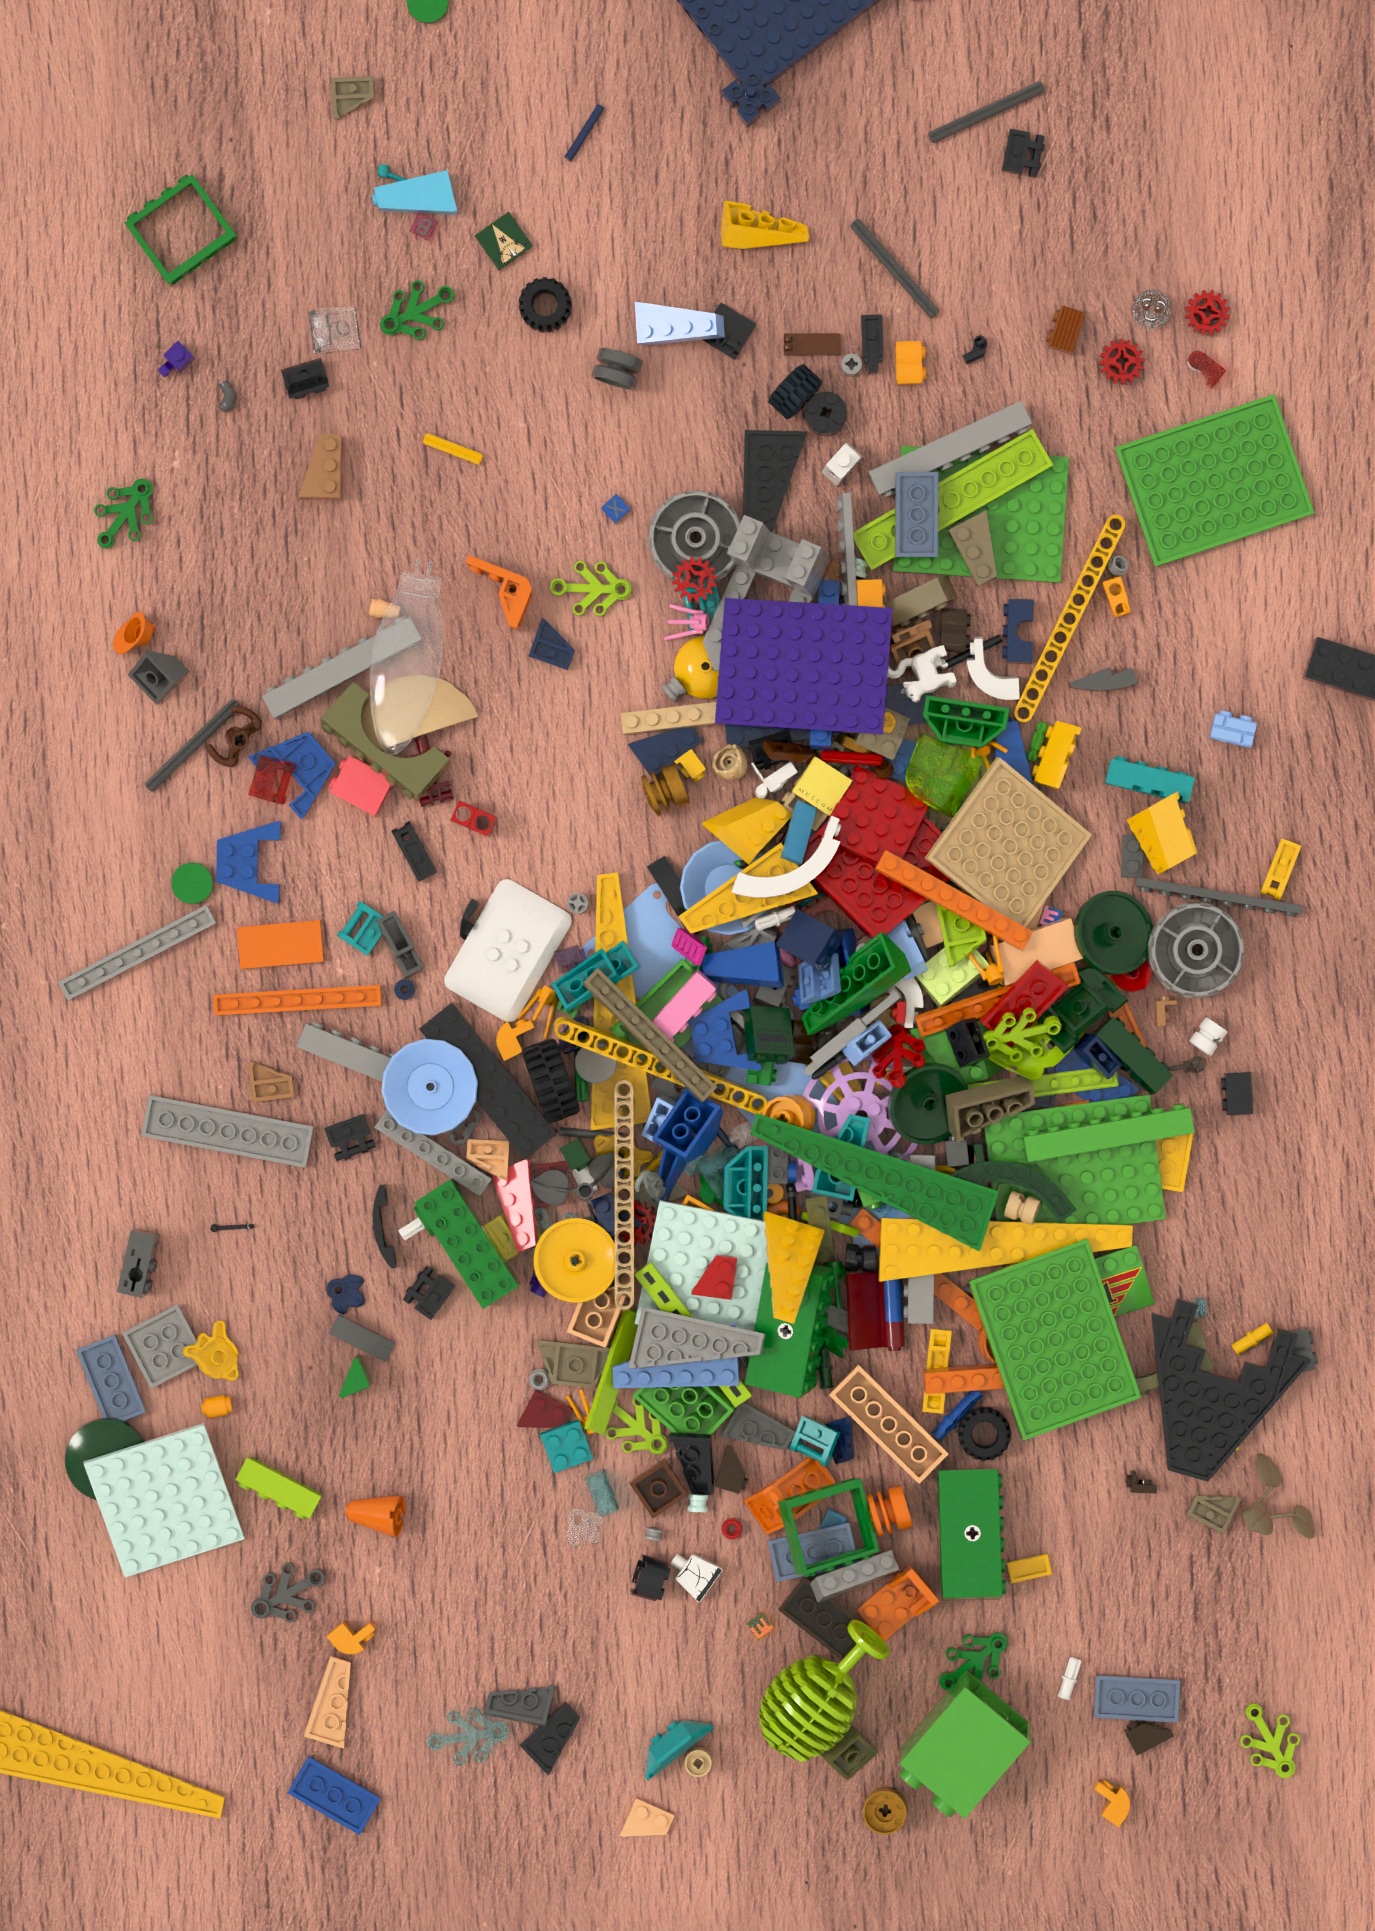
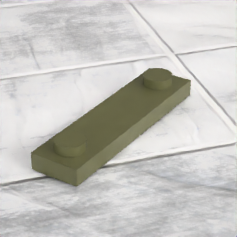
(819, 1217)

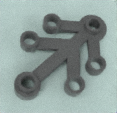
(284, 1595)

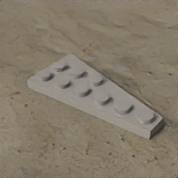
(679, 1339)

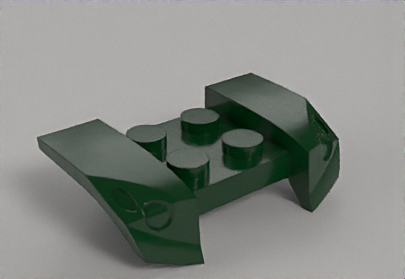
(1083, 1007)

